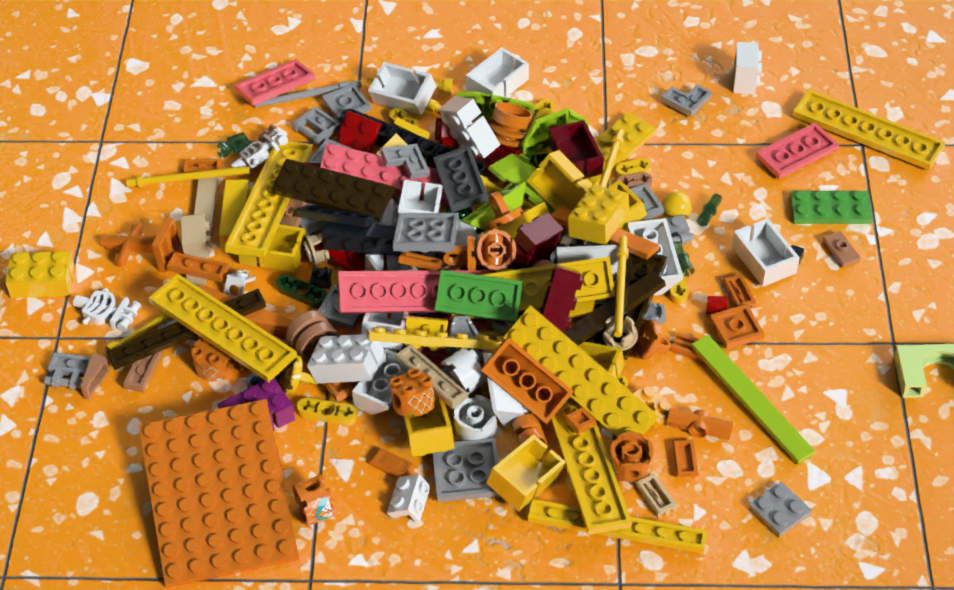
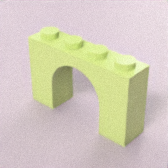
(913, 358)

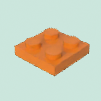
(736, 326)

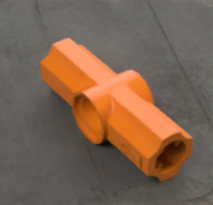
(700, 423)

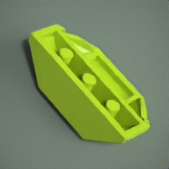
(537, 135)
(513, 197)

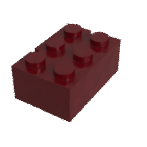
(578, 146)
(535, 241)
(561, 296)

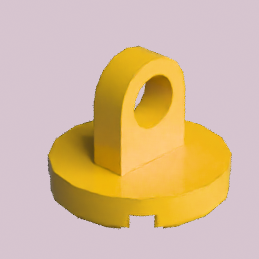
(292, 375)

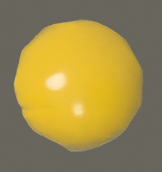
(676, 204)

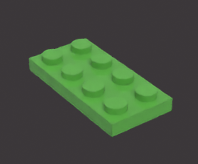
(831, 207)
(478, 296)

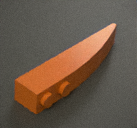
(267, 320)

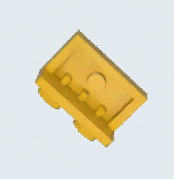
(430, 325)

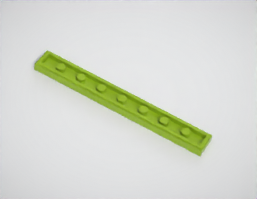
(753, 399)

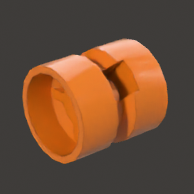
(526, 426)

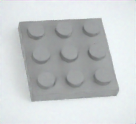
(426, 232)
(465, 470)

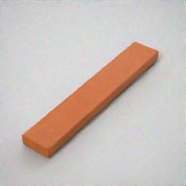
(635, 244)

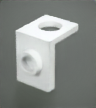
(239, 279)

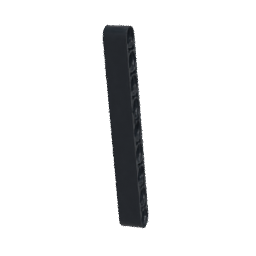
(427, 147)

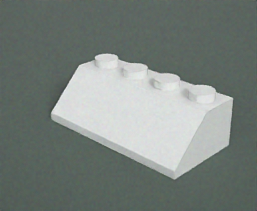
(658, 232)

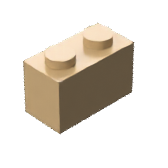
(195, 235)

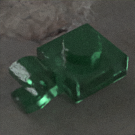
(234, 143)

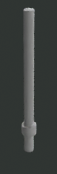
(308, 93)

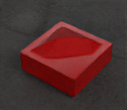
(716, 304)

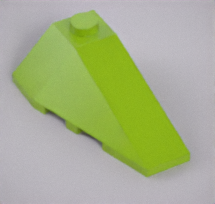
(486, 103)
(518, 169)

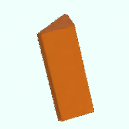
(526, 380)

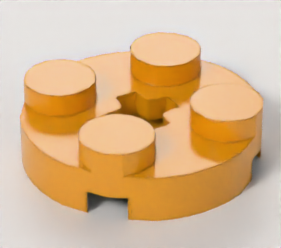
(655, 402)

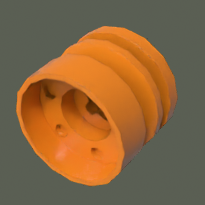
(510, 123)

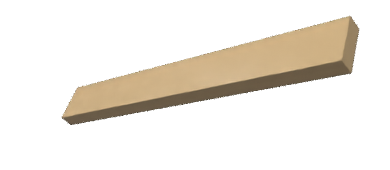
(205, 204)

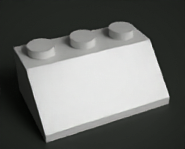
(579, 253)
(376, 394)
(503, 403)

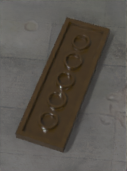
(332, 189)
(635, 270)

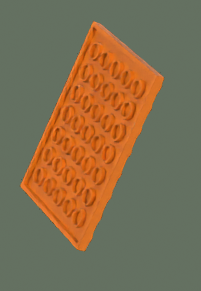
(217, 493)

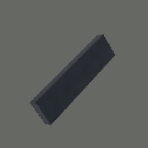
(336, 216)

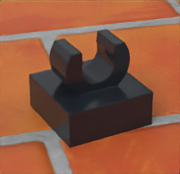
(321, 277)

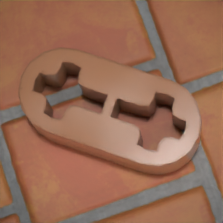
(636, 179)

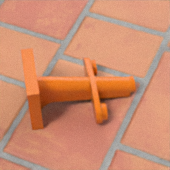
(159, 245)

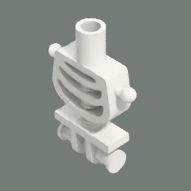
(258, 152)
(98, 311)

